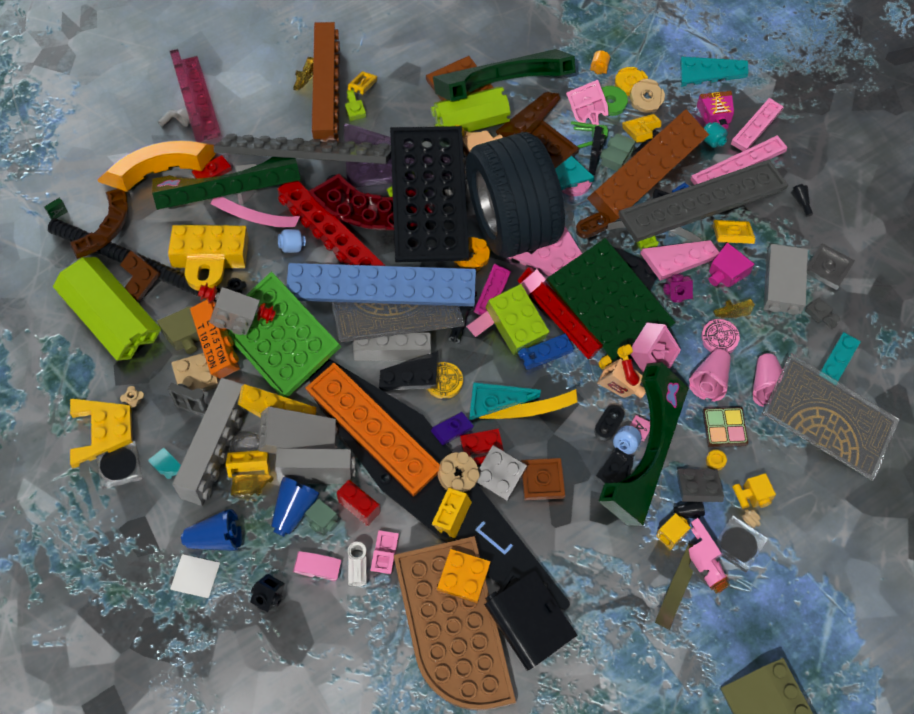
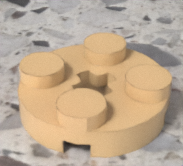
(645, 105)
(469, 472)

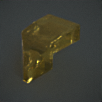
(304, 76)
(733, 311)
(249, 484)

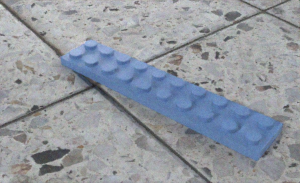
(382, 284)

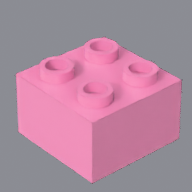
(654, 346)

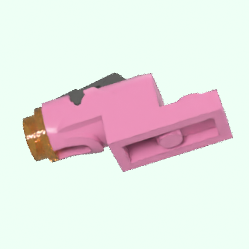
(704, 557)

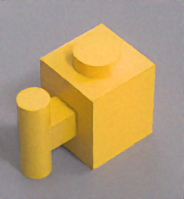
(757, 490)

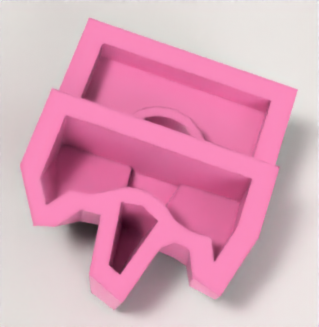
(588, 102)

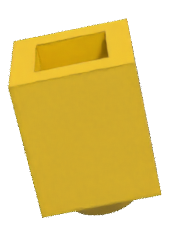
(673, 531)

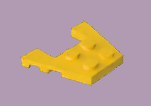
(109, 428)

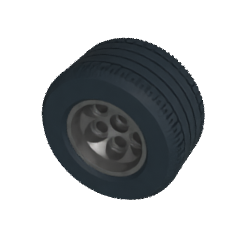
(515, 194)

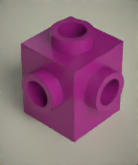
(678, 288)

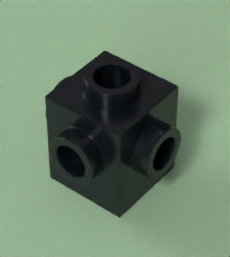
(267, 593)

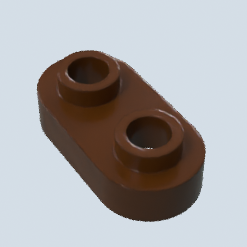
(591, 226)

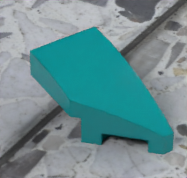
(165, 463)

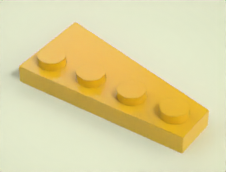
(258, 400)

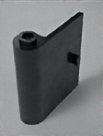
(530, 620)

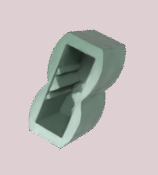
(618, 152)

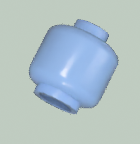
(291, 241)
(627, 439)

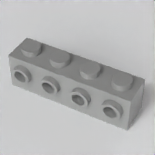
(393, 348)

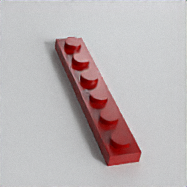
(564, 317)

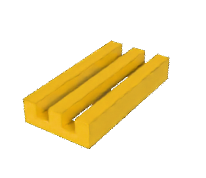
(366, 83)

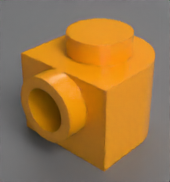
(600, 62)

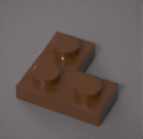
(143, 275)

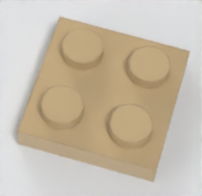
(194, 373)

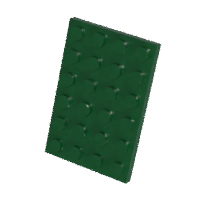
(608, 297)

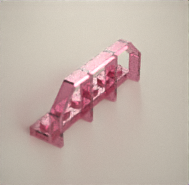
(196, 97)

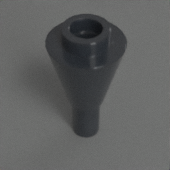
(801, 194)

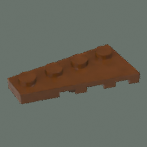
(530, 116)

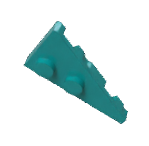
(572, 173)
(493, 398)

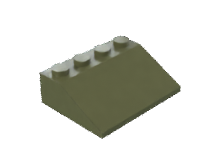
(766, 692)

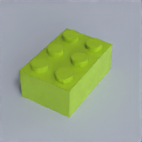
(517, 319)

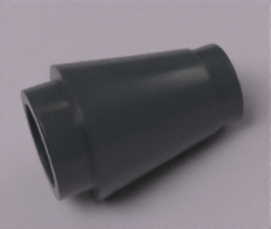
(690, 510)

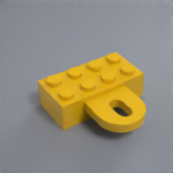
(207, 248)

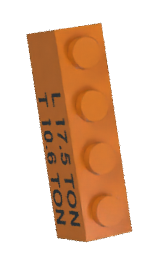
(214, 341)

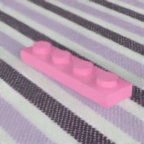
(757, 125)

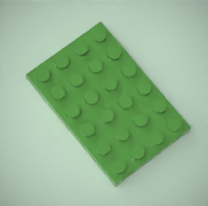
(290, 345)

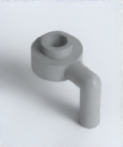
(181, 115)

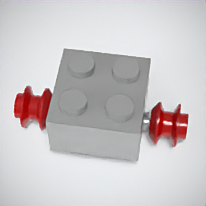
(234, 309)

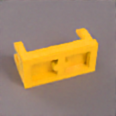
(247, 461)
(452, 512)

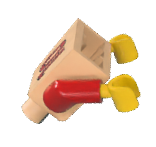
(620, 375)

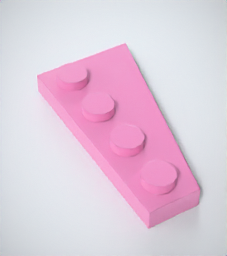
(678, 258)

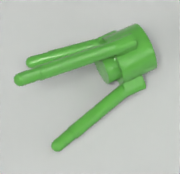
(589, 127)

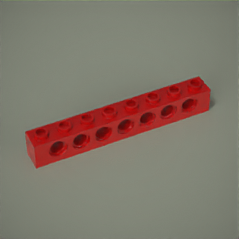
(302, 204)

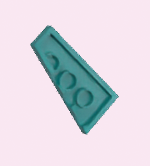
(698, 70)

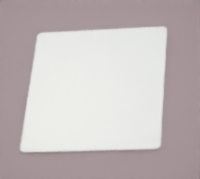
(195, 576)

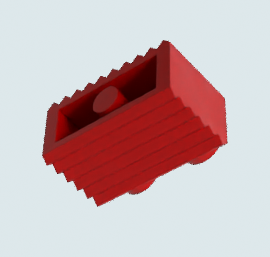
(358, 502)

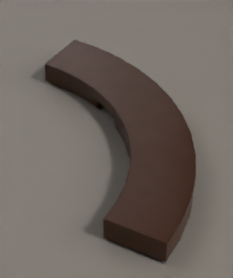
(107, 229)

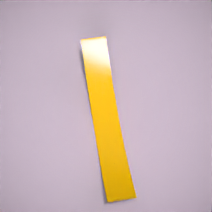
(535, 408)

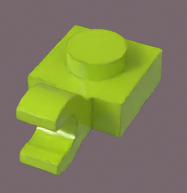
(354, 109)

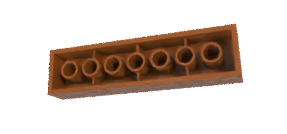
(325, 83)
(648, 166)

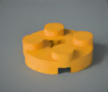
(480, 257)

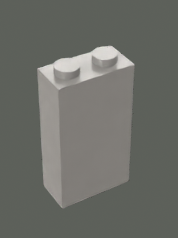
(785, 279)
(295, 431)
(315, 465)

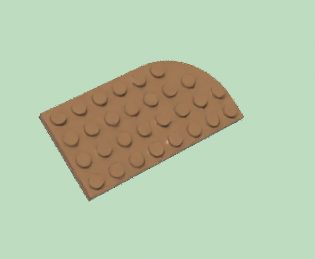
(452, 636)

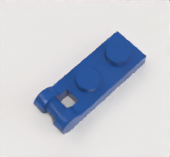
(546, 351)

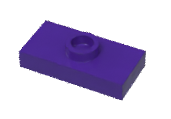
(452, 428)

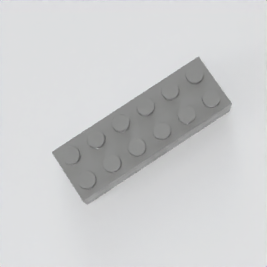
(210, 444)

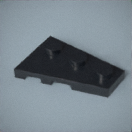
(412, 374)

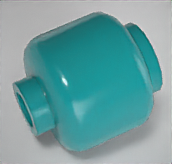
(716, 136)

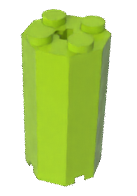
(474, 112)

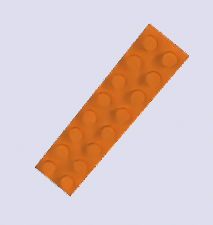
(374, 429)

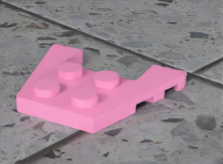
(552, 257)

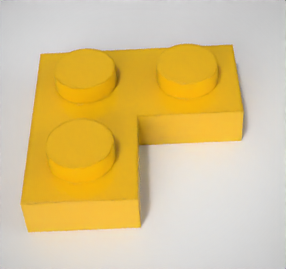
(641, 128)

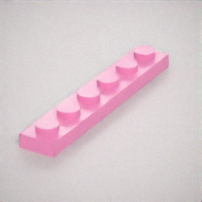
(751, 156)

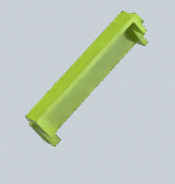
(106, 307)

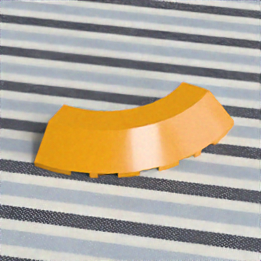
(155, 159)

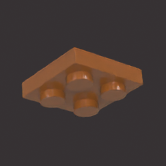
(543, 479)

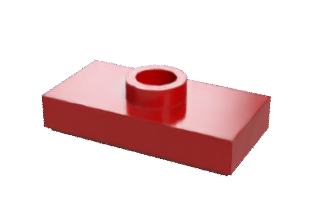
(214, 168)

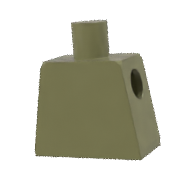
(180, 330)

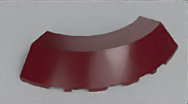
(356, 207)

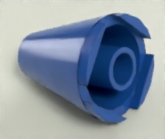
(291, 505)
(214, 533)

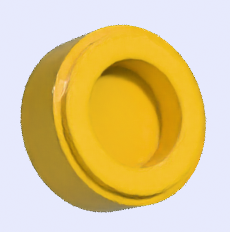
(716, 460)

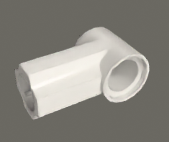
(357, 565)

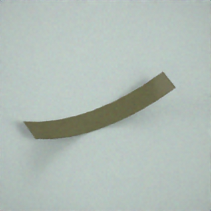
(675, 592)

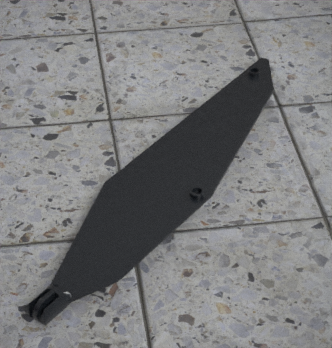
(428, 500)

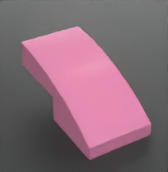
(384, 551)
(317, 565)

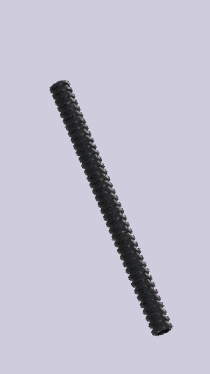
(118, 254)

